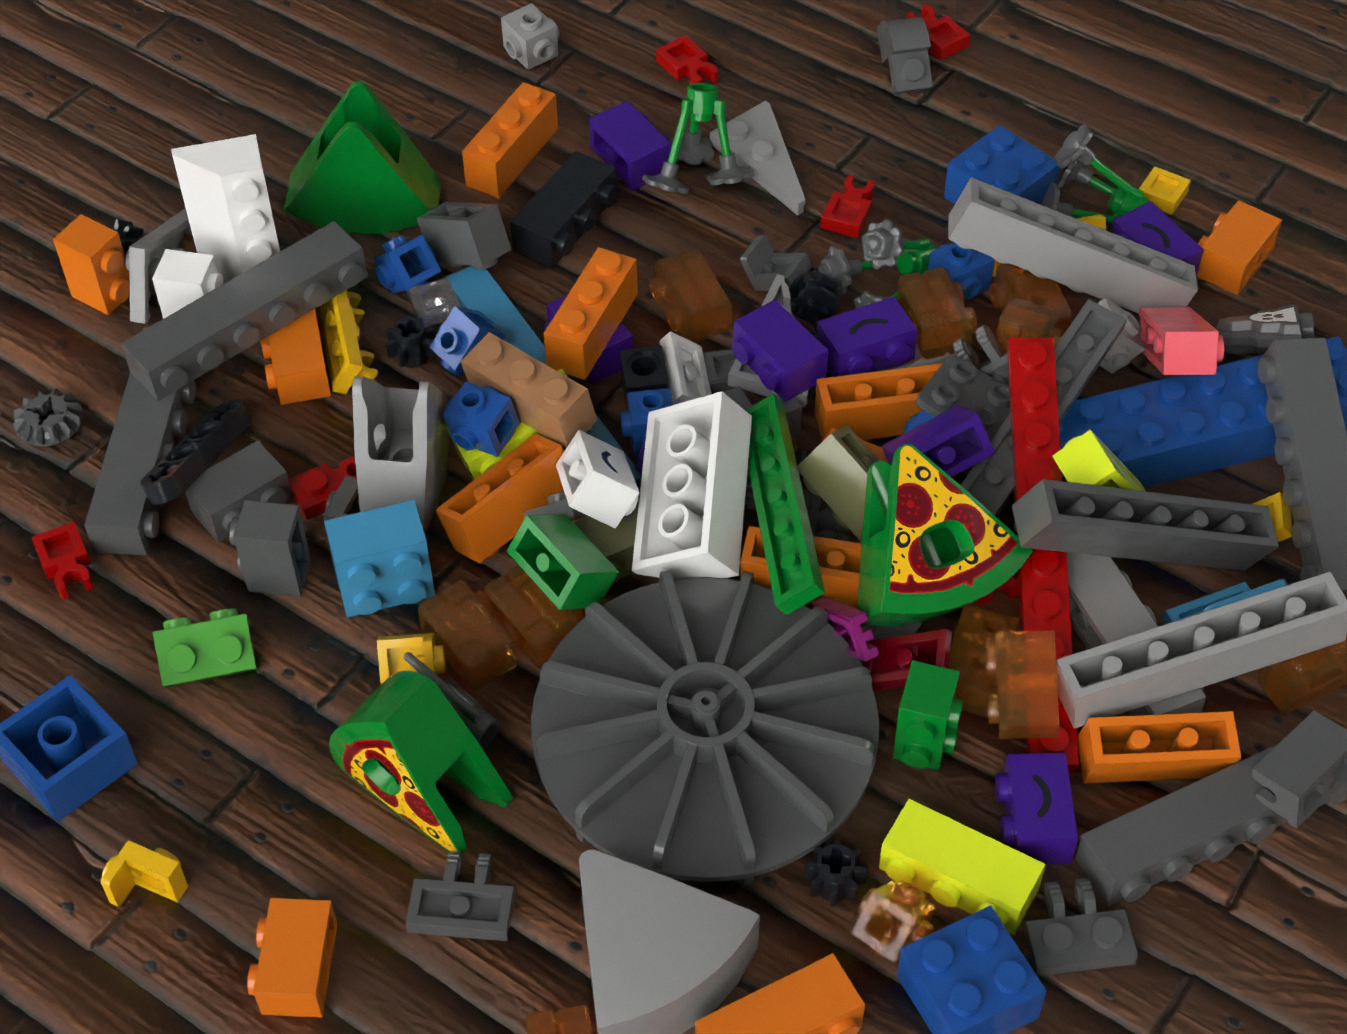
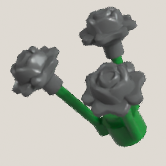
(881, 248)

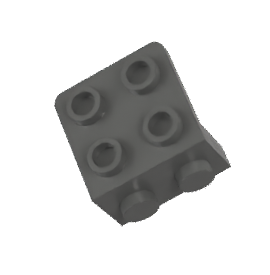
(968, 386)

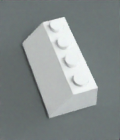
(227, 203)
(693, 489)

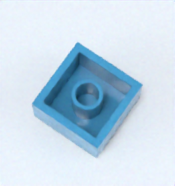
(380, 558)

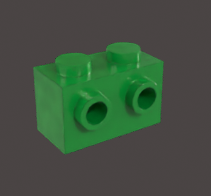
(562, 561)
(927, 716)

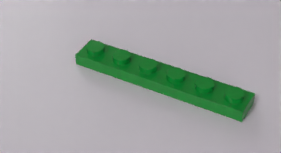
(782, 508)

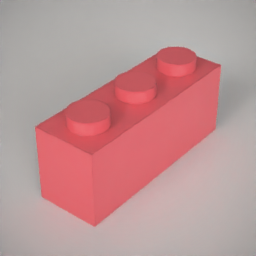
(1180, 341)

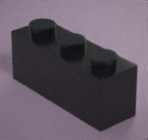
(564, 209)

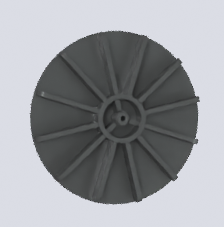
(704, 729)

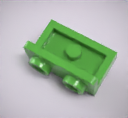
(205, 648)

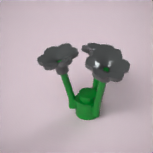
(699, 106)
(1076, 150)

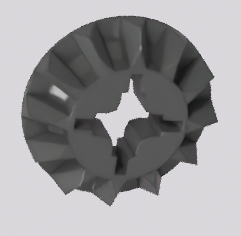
(56, 427)

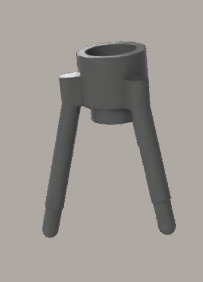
(478, 720)

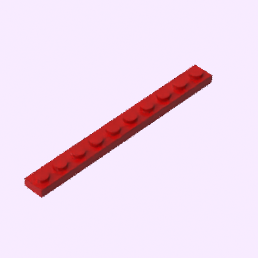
(1045, 572)

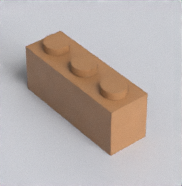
(538, 392)

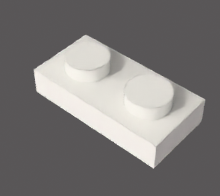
(684, 368)

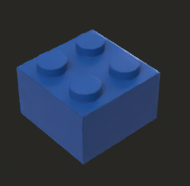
(1005, 163)
(64, 748)
(971, 978)

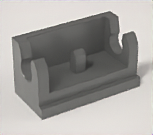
(1303, 768)

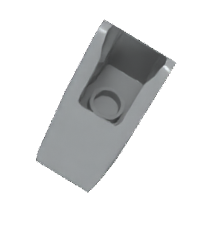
(408, 446)
(659, 947)

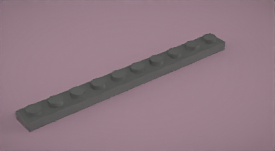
(1076, 360)

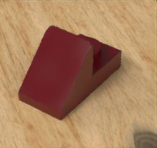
(896, 654)

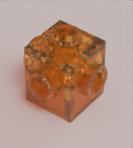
(893, 918)

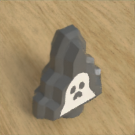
(1258, 331)

